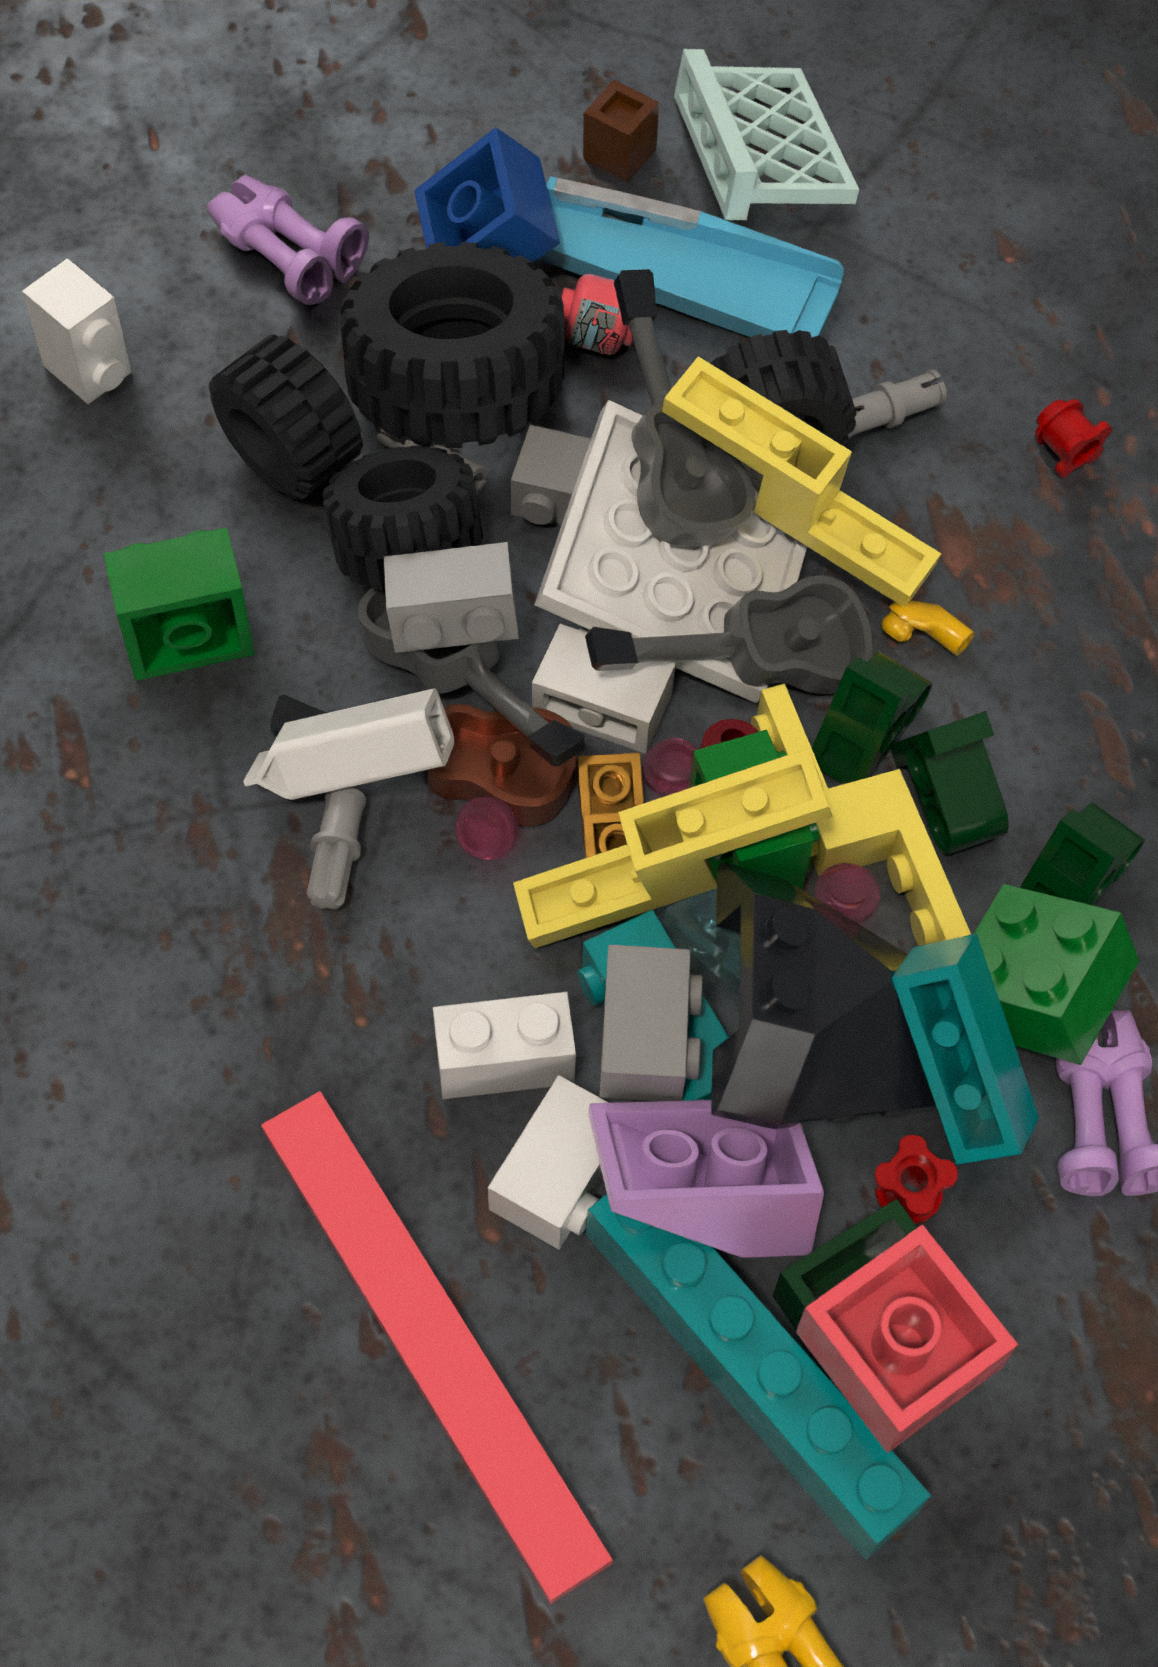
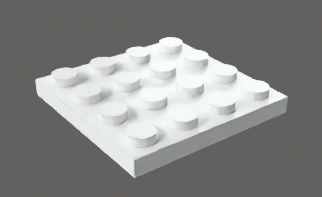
(626, 579)

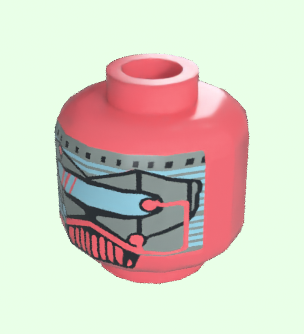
(594, 316)

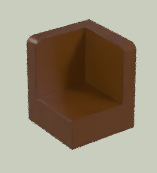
(620, 130)

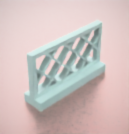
(724, 138)

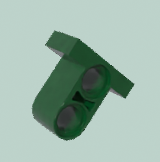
(867, 716)
(955, 782)
(1083, 856)

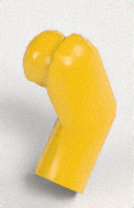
(930, 619)

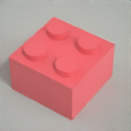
(905, 1337)

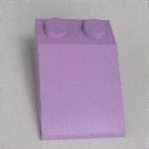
(709, 1176)

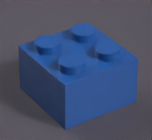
(491, 199)

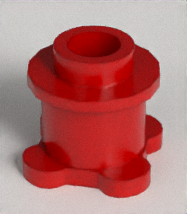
(1070, 435)
(917, 1167)

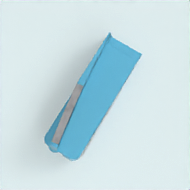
(696, 260)

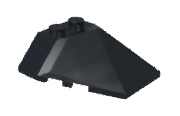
(814, 1013)

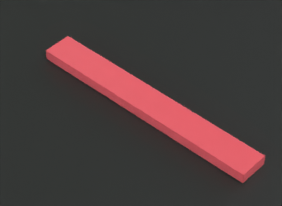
(438, 1349)

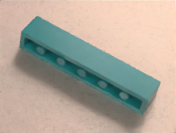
(764, 1377)

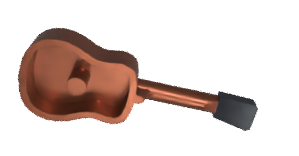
(486, 760)

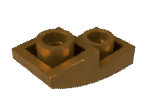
(605, 788)

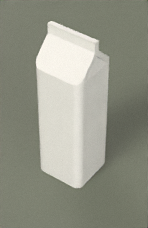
(356, 746)

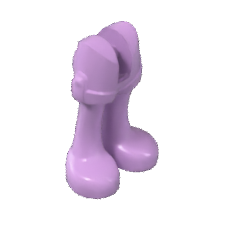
(261, 211)
(1117, 1067)

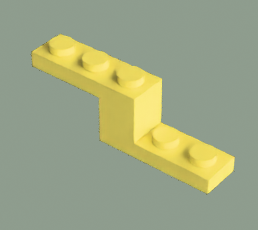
(800, 481)
(871, 824)
(672, 848)

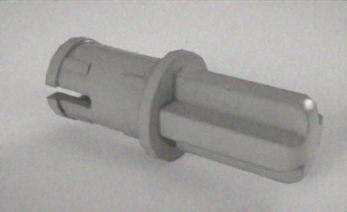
(335, 847)

